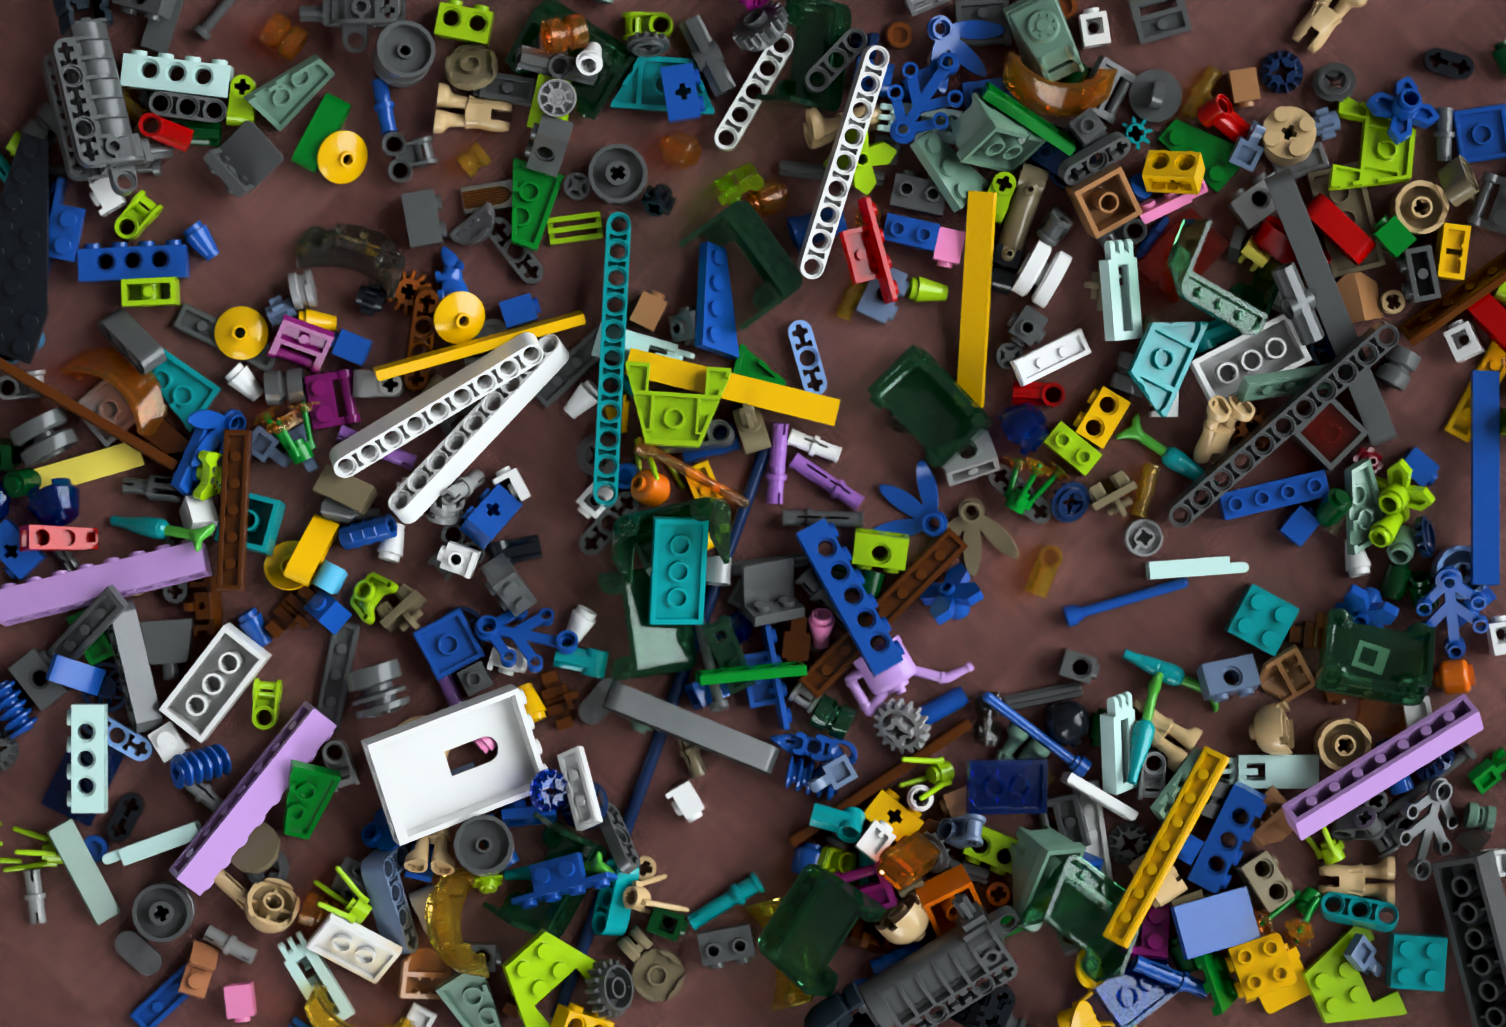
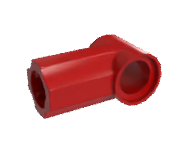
(1220, 114)
(167, 132)
(1035, 393)

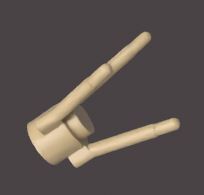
(638, 897)

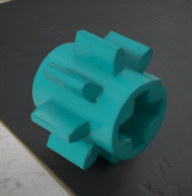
(1142, 137)

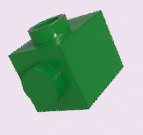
(1392, 235)

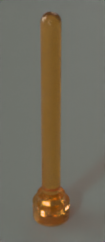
(642, 450)

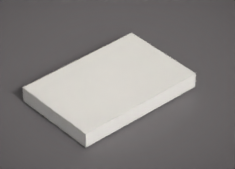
(354, 947)

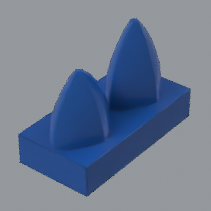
(518, 814)

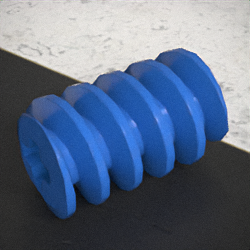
(14, 709)
(199, 765)
(802, 774)

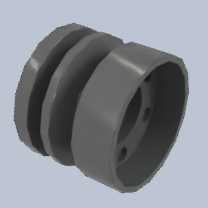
(377, 689)

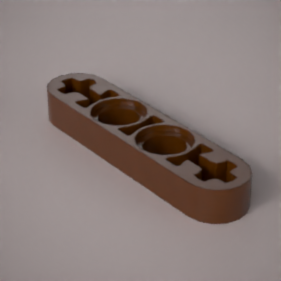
(420, 338)

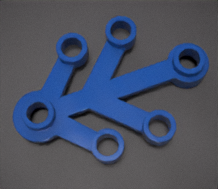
(923, 101)
(1452, 607)
(522, 635)

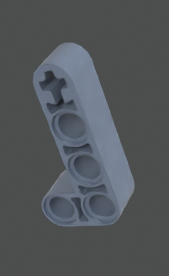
(387, 897)

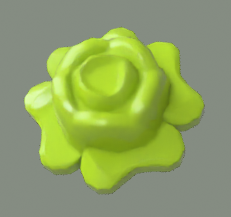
(488, 884)

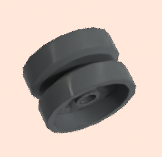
(405, 38)
(615, 158)
(43, 436)
(488, 861)
(148, 915)

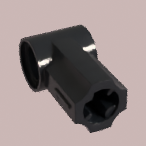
(516, 550)

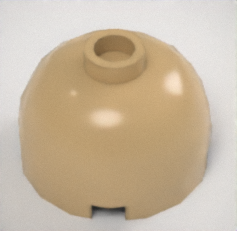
(1273, 729)
(271, 905)
(905, 921)

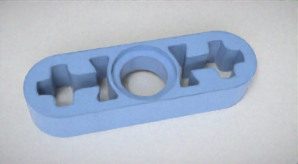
(795, 340)
(131, 752)

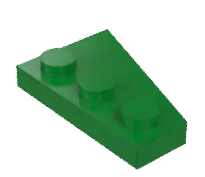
(531, 204)
(307, 797)
(1217, 981)

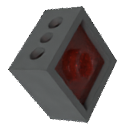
(1330, 435)

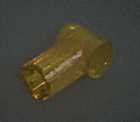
(1043, 573)

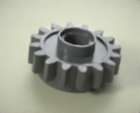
(761, 27)
(609, 988)

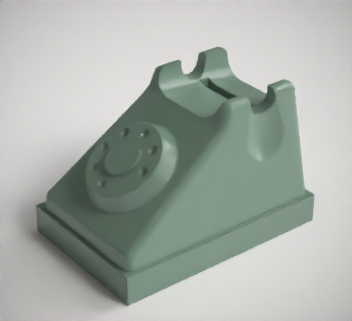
(1043, 38)
(992, 137)
(1035, 860)

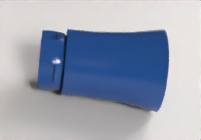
(798, 226)

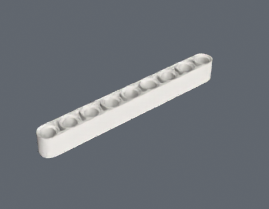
(841, 147)
(440, 393)
(474, 434)

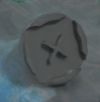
(1155, 96)

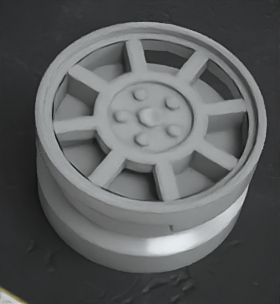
(557, 97)
(302, 289)
(445, 514)
(1143, 537)

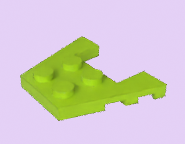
(1379, 157)
(675, 417)
(538, 970)
(1340, 988)

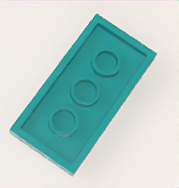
(678, 571)

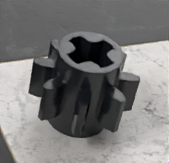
(658, 200)
(371, 299)

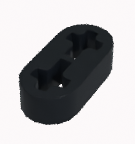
(1449, 57)
(131, 820)

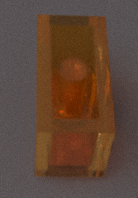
(907, 860)

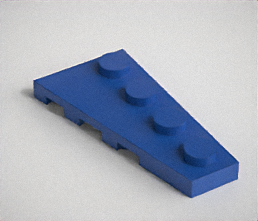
(715, 310)

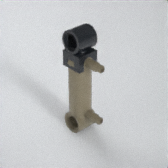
(1017, 226)

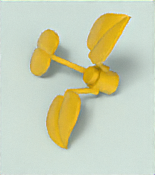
(1081, 1012)

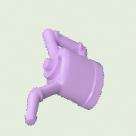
(894, 679)

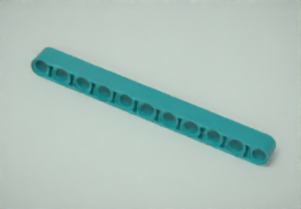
(608, 346)

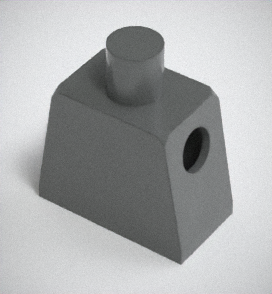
(168, 643)

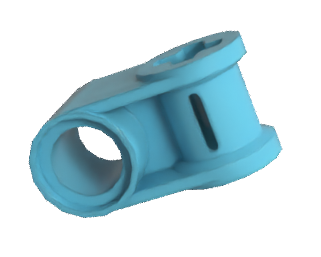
(330, 577)

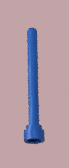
(1074, 614)
(1076, 764)

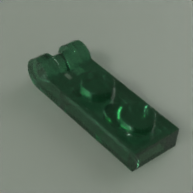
(726, 650)

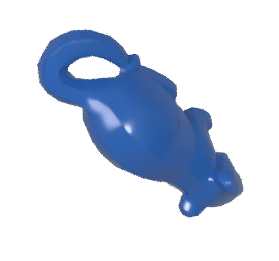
(451, 277)
(818, 748)

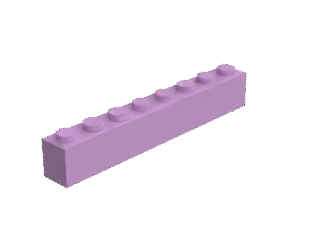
(79, 588)
(1382, 767)
(251, 799)

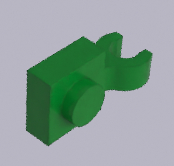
(1488, 772)

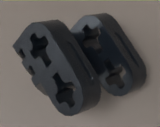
(990, 1006)

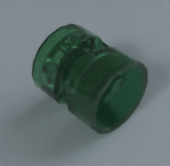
(832, 717)

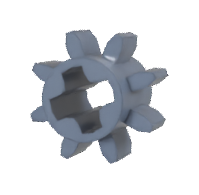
(1326, 123)
(278, 308)

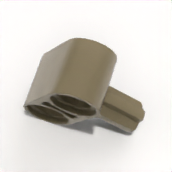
(1459, 182)
(751, 428)

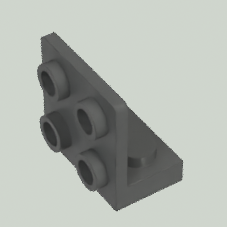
(770, 592)

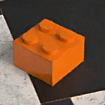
(938, 894)

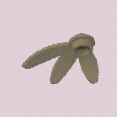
(972, 525)

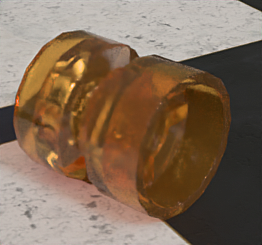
(569, 33)
(285, 37)
(314, 915)

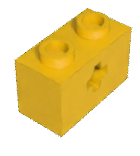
(889, 800)

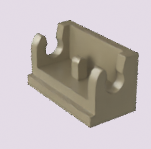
(347, 491)

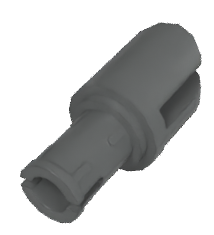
(152, 487)
(338, 512)

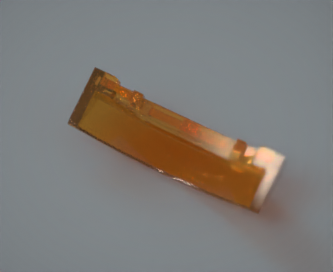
(1052, 96)
(139, 390)

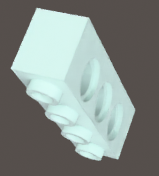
(135, 63)
(97, 717)

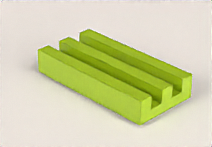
(598, 224)

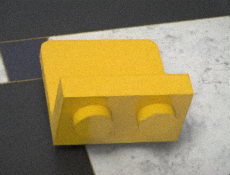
(1260, 967)
(1283, 997)

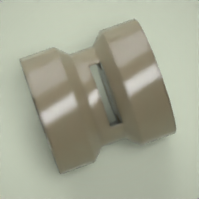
(630, 947)

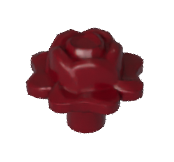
(1369, 453)

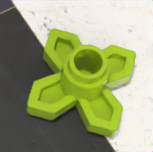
(871, 155)
(1397, 493)

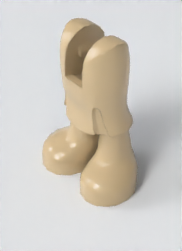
(1323, 20)
(476, 113)
(821, 131)
(1220, 426)
(1164, 726)
(441, 860)
(1353, 879)

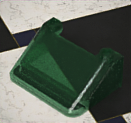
(652, 647)
(1079, 906)
(813, 926)

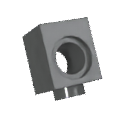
(1086, 127)
(1066, 666)
(475, 678)
(491, 948)

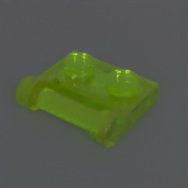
(734, 184)

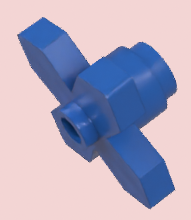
(1403, 109)
(953, 596)
(1367, 607)

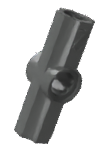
(707, 56)
(541, 62)
(1298, 303)

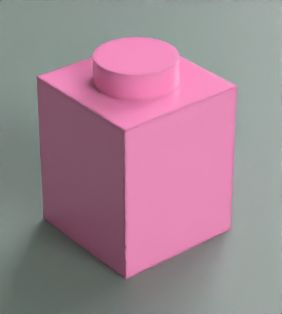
(948, 247)
(240, 1001)

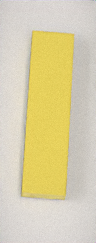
(93, 465)

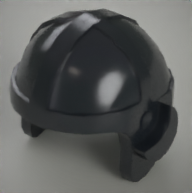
(1067, 722)

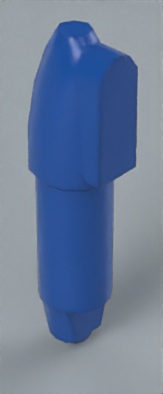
(1155, 232)

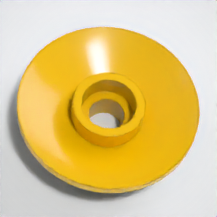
(332, 152)
(449, 312)
(255, 333)
(276, 565)

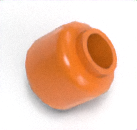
(648, 490)
(1455, 676)

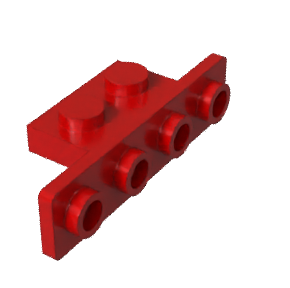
(867, 254)

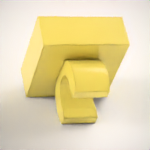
(1255, 254)

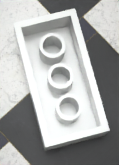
(1269, 351)
(215, 682)

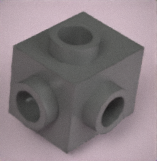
(1034, 320)
(683, 326)
(353, 870)

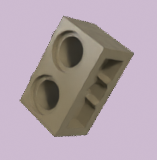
(1259, 885)

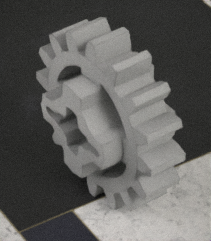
(901, 726)

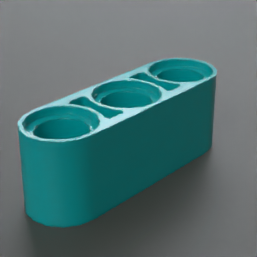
(609, 914)
(1369, 921)

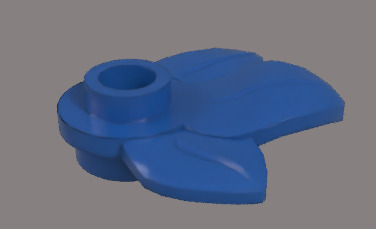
(378, 833)

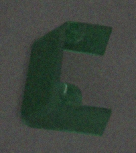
(818, 29)
(769, 259)
(1242, 306)
(639, 527)
(551, 916)

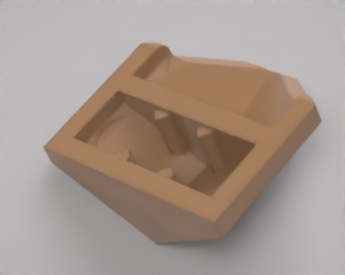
(1360, 297)
(1286, 675)
(1273, 824)
(421, 974)

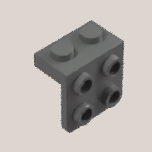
(244, 159)

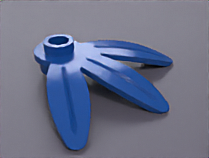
(950, 41)
(209, 419)
(921, 513)

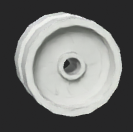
(1041, 273)

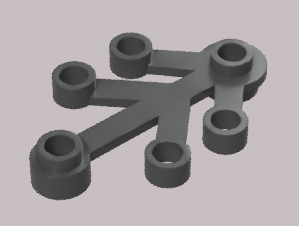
(1437, 796)

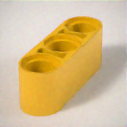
(311, 550)

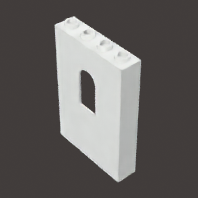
(415, 775)

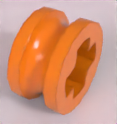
(1002, 900)

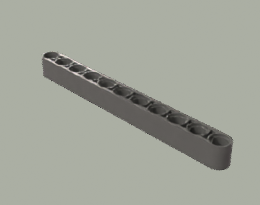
(1328, 301)
(1295, 422)

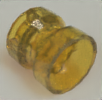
(473, 159)

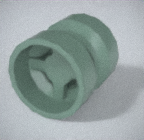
(1479, 816)

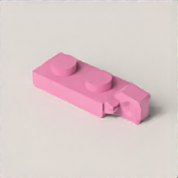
(1161, 206)

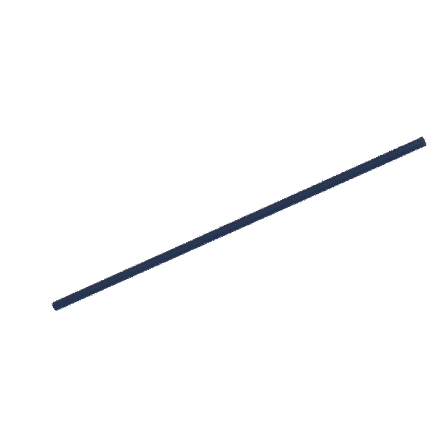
(674, 697)

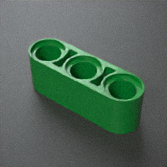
(326, 120)

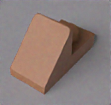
(198, 969)

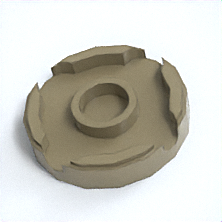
(471, 67)
(259, 851)
(658, 974)

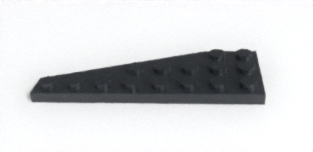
(25, 250)

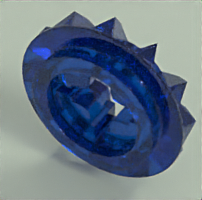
(545, 779)

